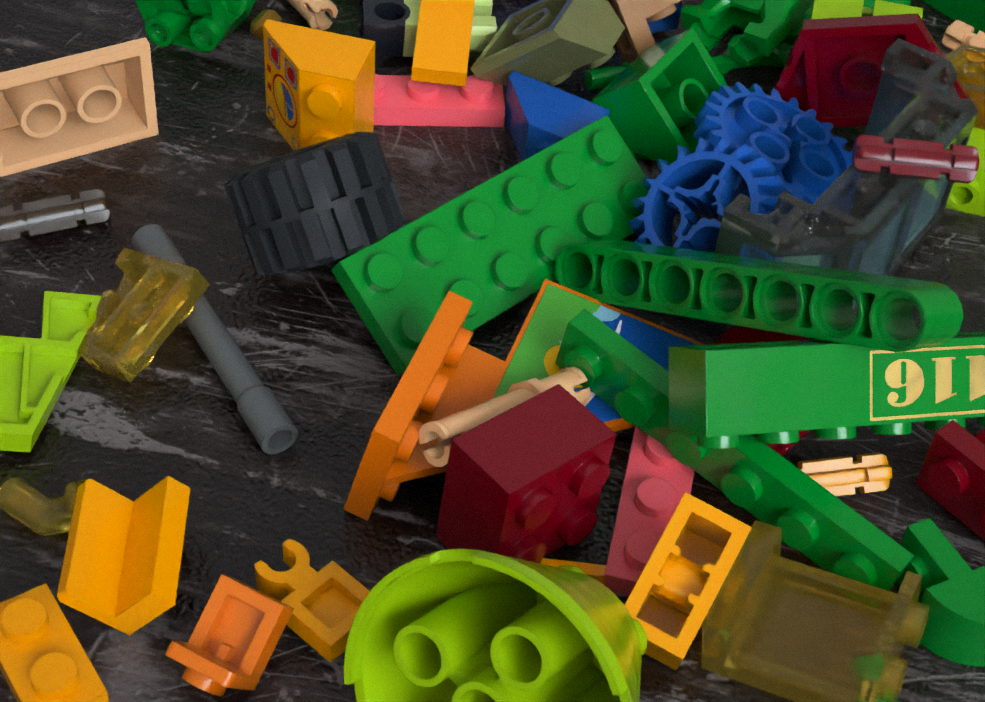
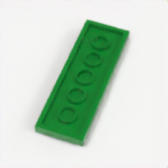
(494, 239)

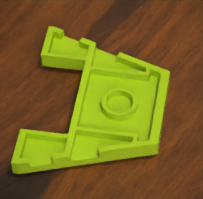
(38, 368)

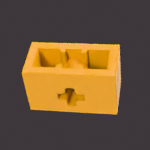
(684, 577)

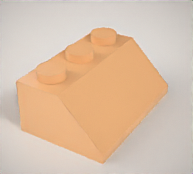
(76, 105)

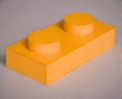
(42, 652)

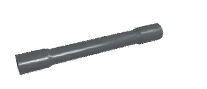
(254, 401)

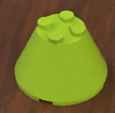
(492, 632)

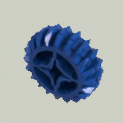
(705, 185)

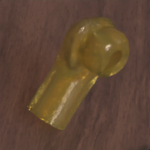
(37, 511)

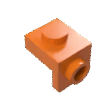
(231, 638)

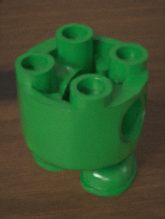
(192, 23)

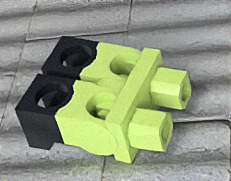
(395, 25)

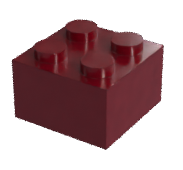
(526, 479)

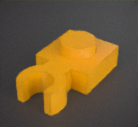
(321, 600)

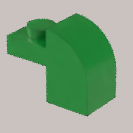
(952, 591)

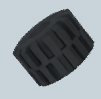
(315, 204)

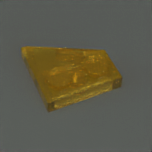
(141, 313)

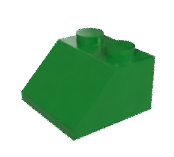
(662, 95)

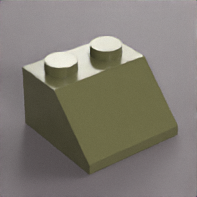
(551, 41)

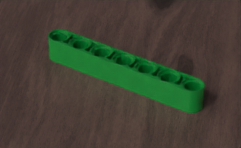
(764, 294)

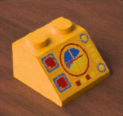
(317, 83)

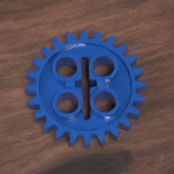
(791, 139)

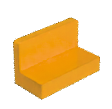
(124, 553)

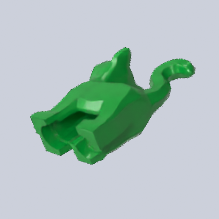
(763, 22)

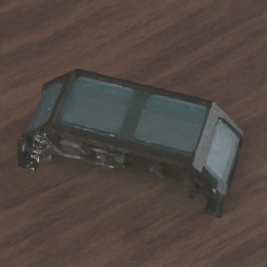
(865, 217)

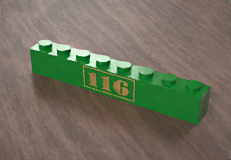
(822, 388)

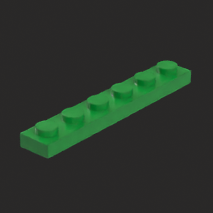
(747, 475)

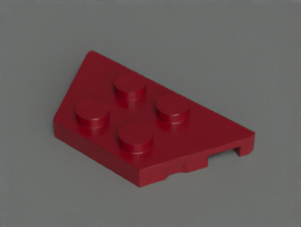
(840, 61)

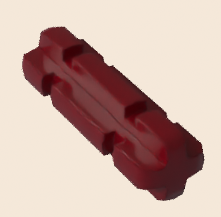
(915, 158)

